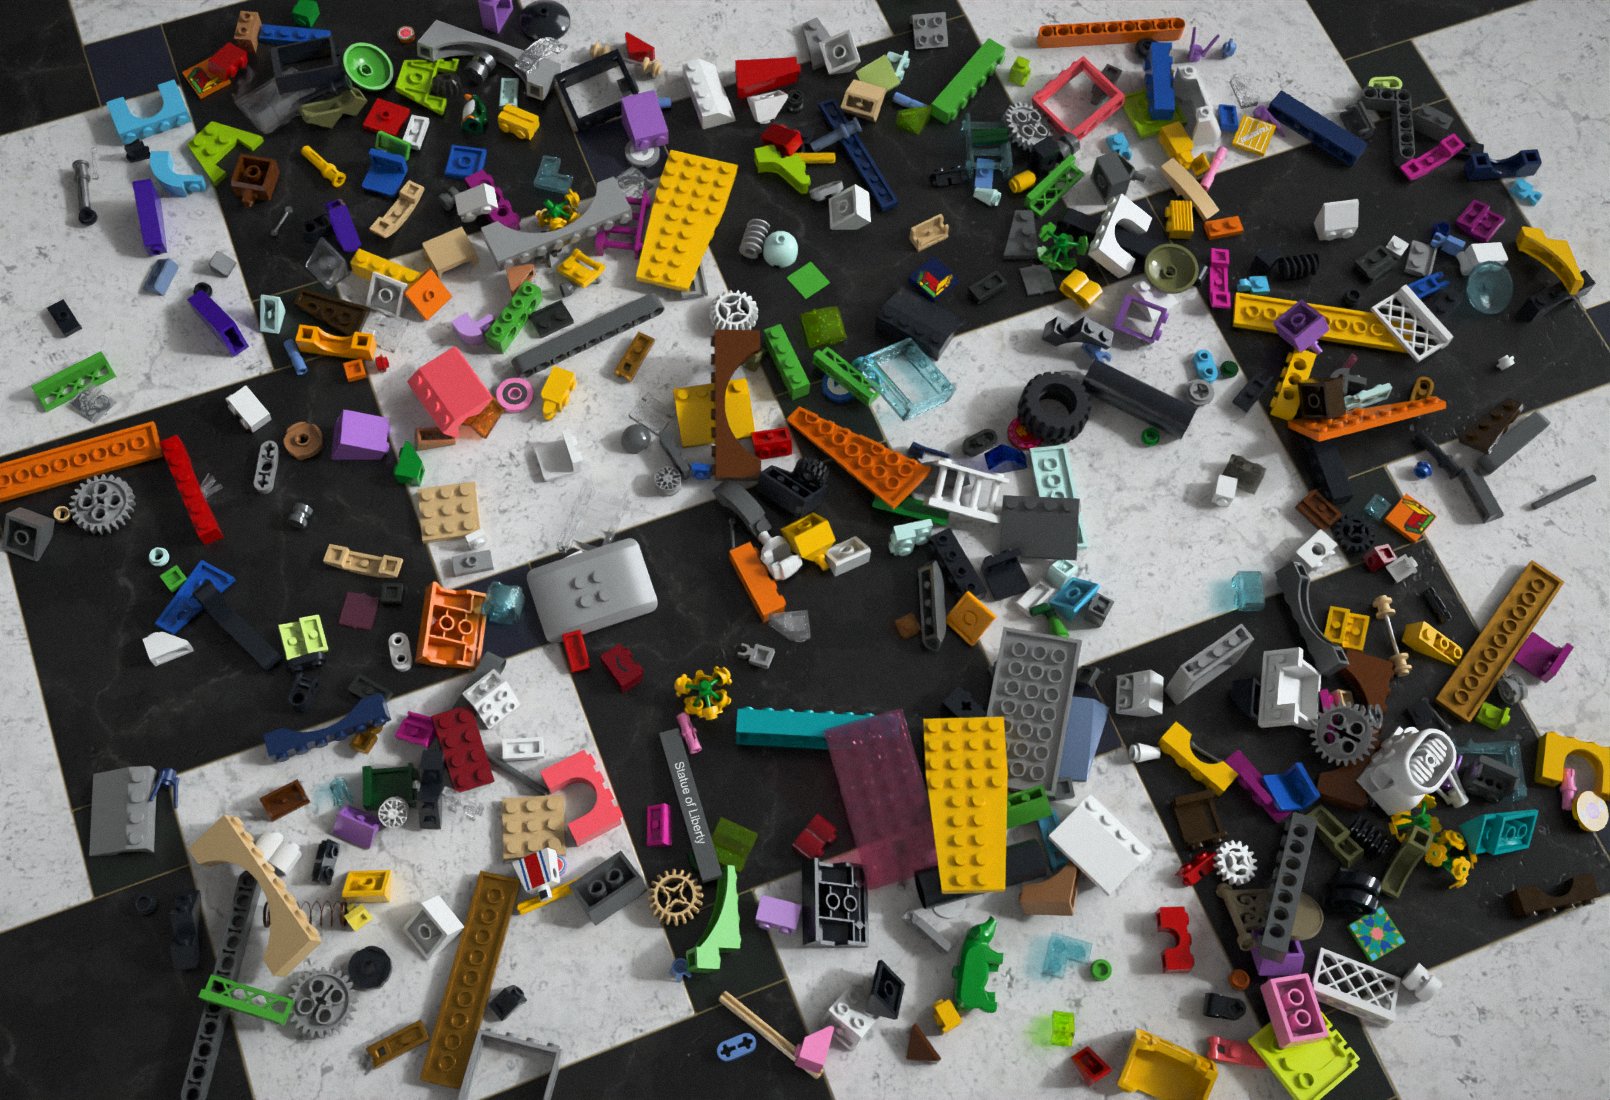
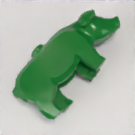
(973, 969)

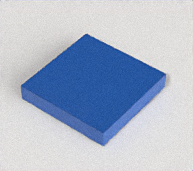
(464, 161)

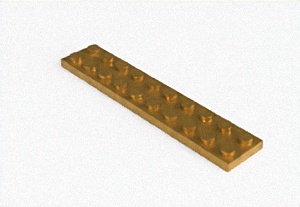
(1498, 642)
(470, 980)

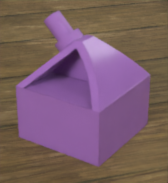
(1302, 327)
(1291, 965)

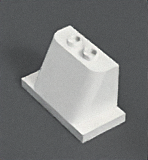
(1288, 690)

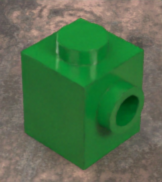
(305, 13)

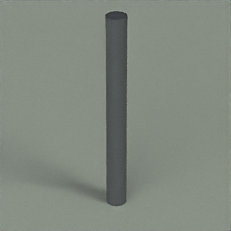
(1563, 492)
(516, 774)

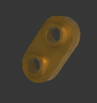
(1418, 393)

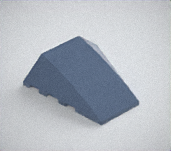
(1082, 737)

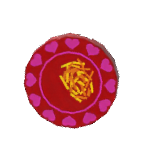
(1020, 438)

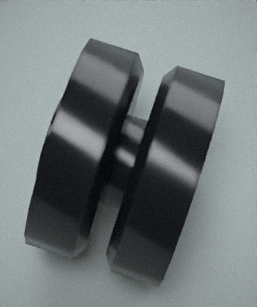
(1356, 893)

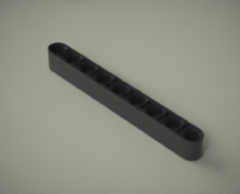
(1139, 248)

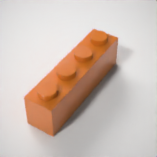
(756, 581)

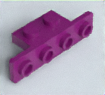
(1250, 780)

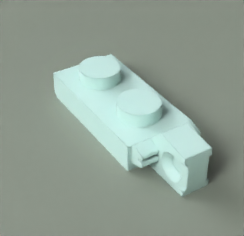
(1368, 397)

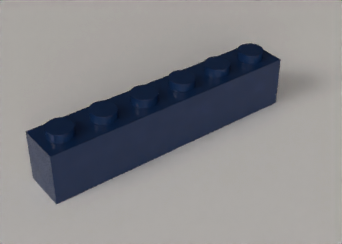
(1317, 128)

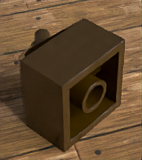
(1322, 397)

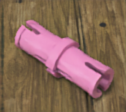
(689, 733)
(1568, 788)

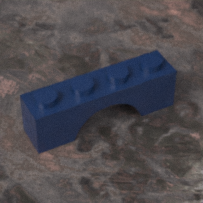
(1521, 164)

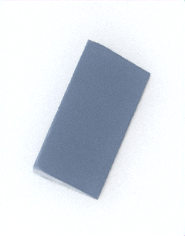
(161, 276)

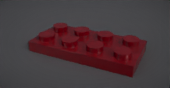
(462, 749)

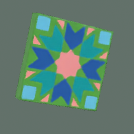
(1376, 934)

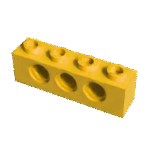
(1281, 406)

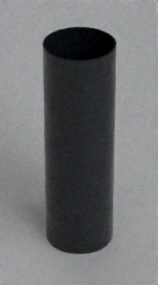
(1138, 399)
(1023, 864)

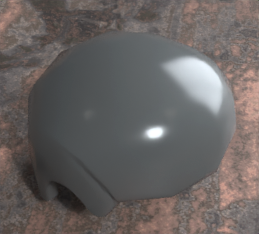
(635, 438)

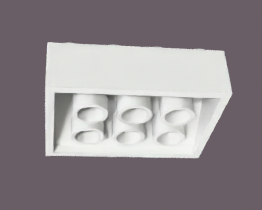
(1099, 845)

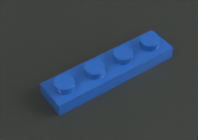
(289, 35)

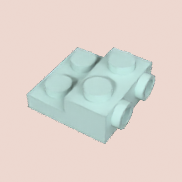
(907, 535)

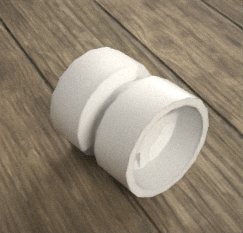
(1426, 988)

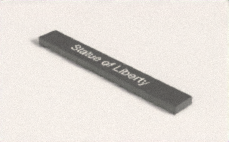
(690, 805)

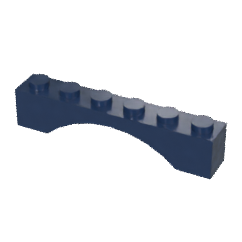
(367, 713)

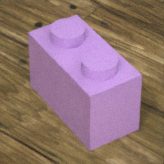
(778, 915)

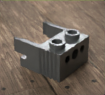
(1490, 779)

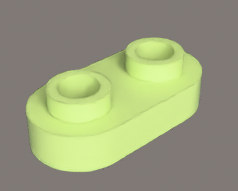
(1386, 82)

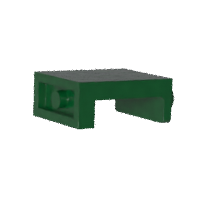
(387, 783)

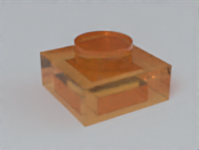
(907, 626)

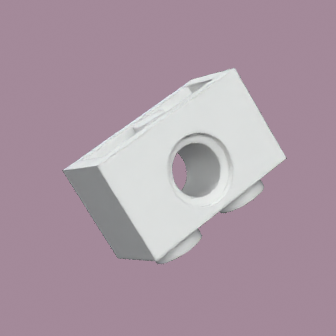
(1322, 545)

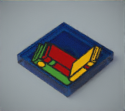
(933, 279)

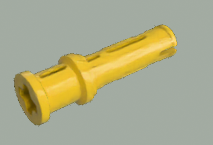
(327, 169)

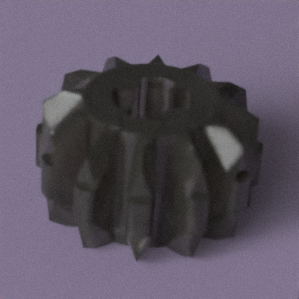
(446, 85)

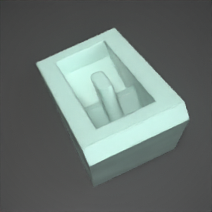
(271, 314)
(1061, 572)

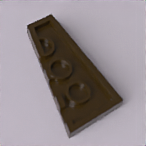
(335, 312)
(1488, 429)

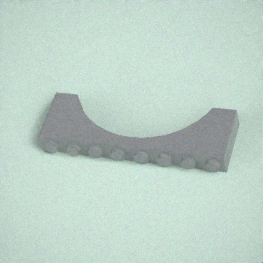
(447, 40)
(516, 247)

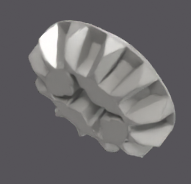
(1203, 387)

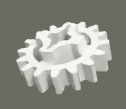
(1235, 862)

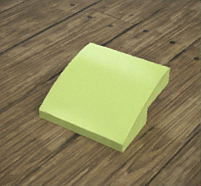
(879, 74)
(303, 637)

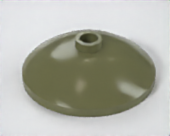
(1172, 260)

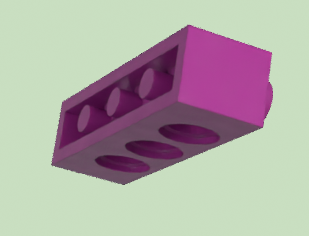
(504, 208)

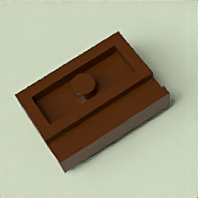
(1318, 511)

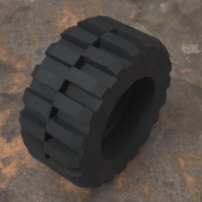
(1061, 389)

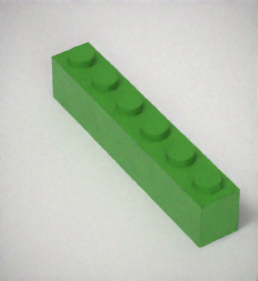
(968, 81)

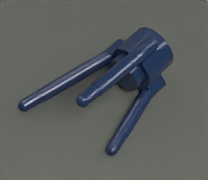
(918, 451)
(165, 779)

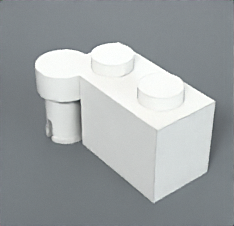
(476, 202)
(1479, 253)
(249, 409)

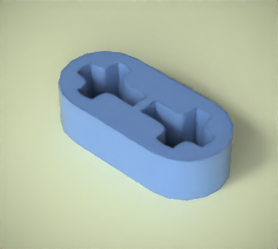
(734, 1042)

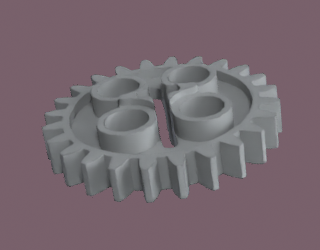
(1026, 125)
(102, 504)
(1351, 717)
(339, 1010)

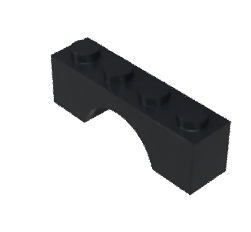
(1547, 299)

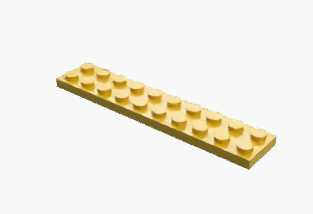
(1344, 324)

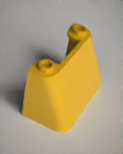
(1165, 1069)

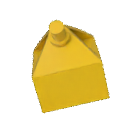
(810, 538)

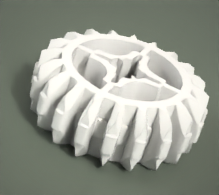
(729, 305)

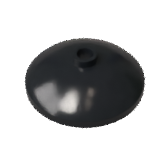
(544, 20)

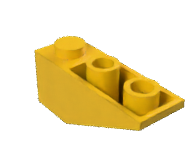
(1430, 642)

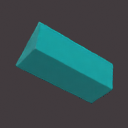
(1500, 831)

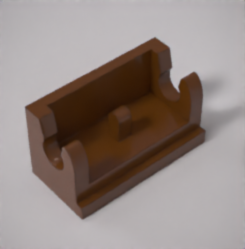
(285, 800)

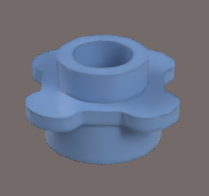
(1228, 48)

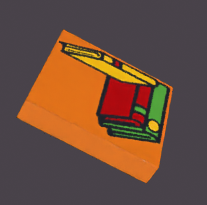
(203, 81)
(1410, 518)

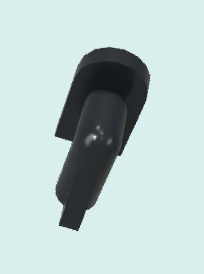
(136, 151)

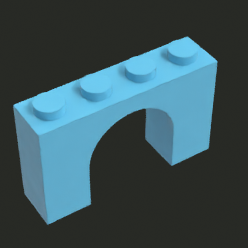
(171, 115)

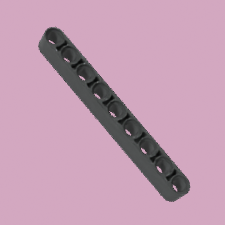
(587, 335)

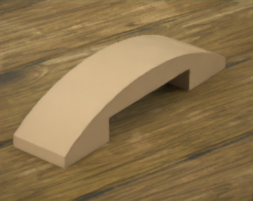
(399, 212)
(362, 563)

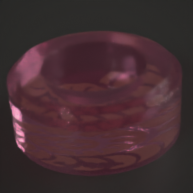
(1350, 361)

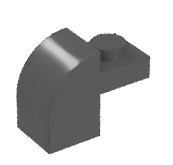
(1352, 382)

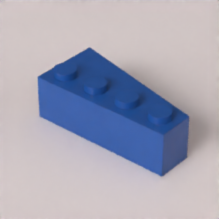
(1159, 81)

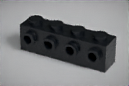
(955, 565)

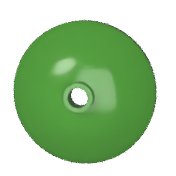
(370, 60)

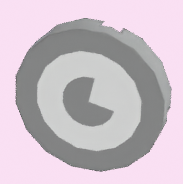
(643, 158)

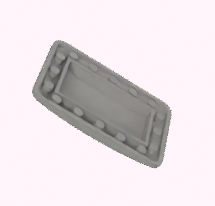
(592, 590)

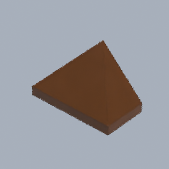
(920, 1048)

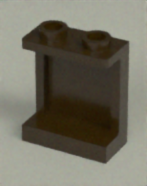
(1198, 819)

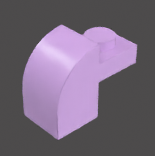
(470, 331)

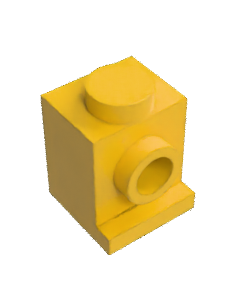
(946, 1016)

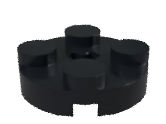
(376, 978)

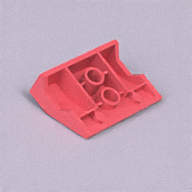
(450, 390)

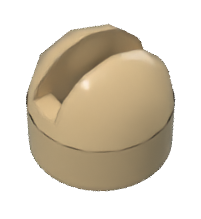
(57, 514)

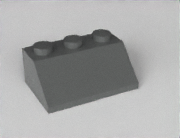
(608, 888)

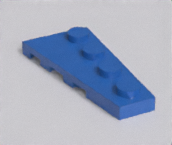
(184, 604)

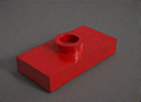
(576, 651)

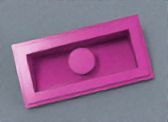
(659, 825)

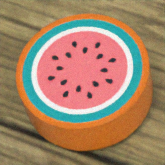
(406, 34)

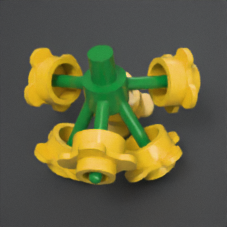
(565, 214)
(704, 686)

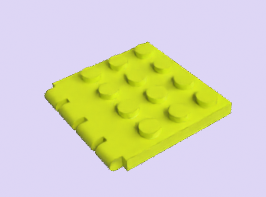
(1307, 1069)

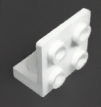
(491, 698)
(849, 1018)

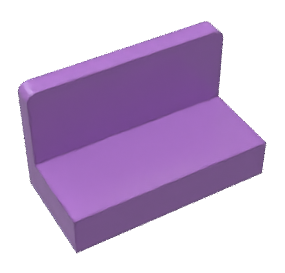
(357, 826)

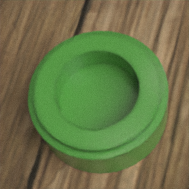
(1100, 970)

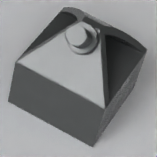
(1113, 175)

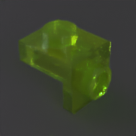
(1062, 1028)

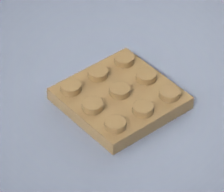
(448, 512)
(533, 825)

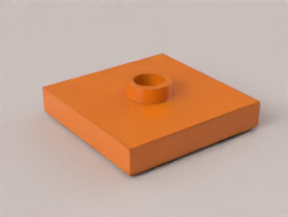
(427, 294)

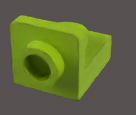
(1492, 716)

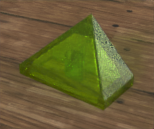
(914, 118)

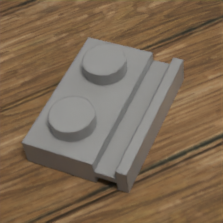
(1420, 259)
(698, 286)

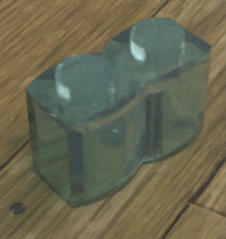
(1249, 591)

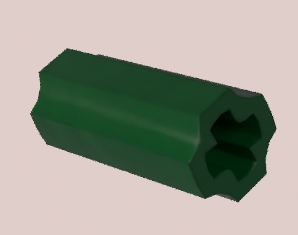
(990, 136)

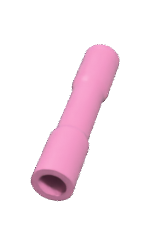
(1216, 161)

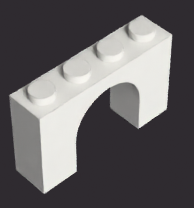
(1105, 247)

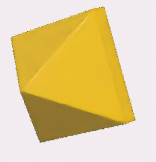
(1200, 165)

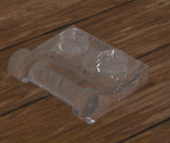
(649, 418)

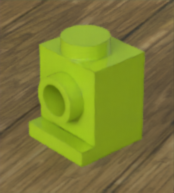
(1020, 71)

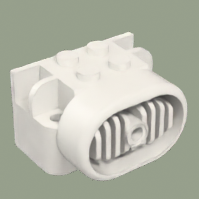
(1408, 768)

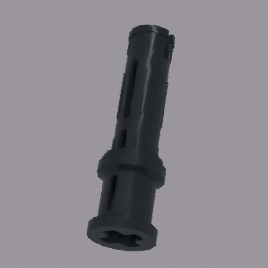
(333, 89)
(1444, 461)

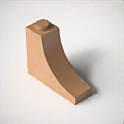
(1054, 895)

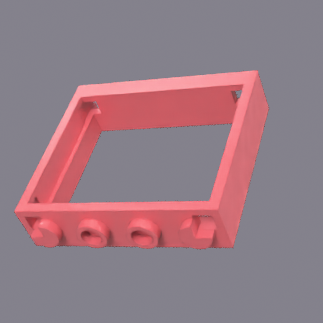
(1117, 98)

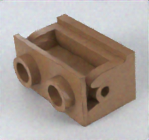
(248, 31)

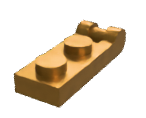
(634, 356)
(398, 1043)

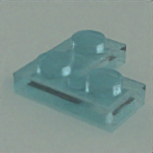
(549, 178)
(1062, 949)

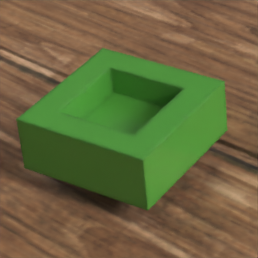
(173, 578)

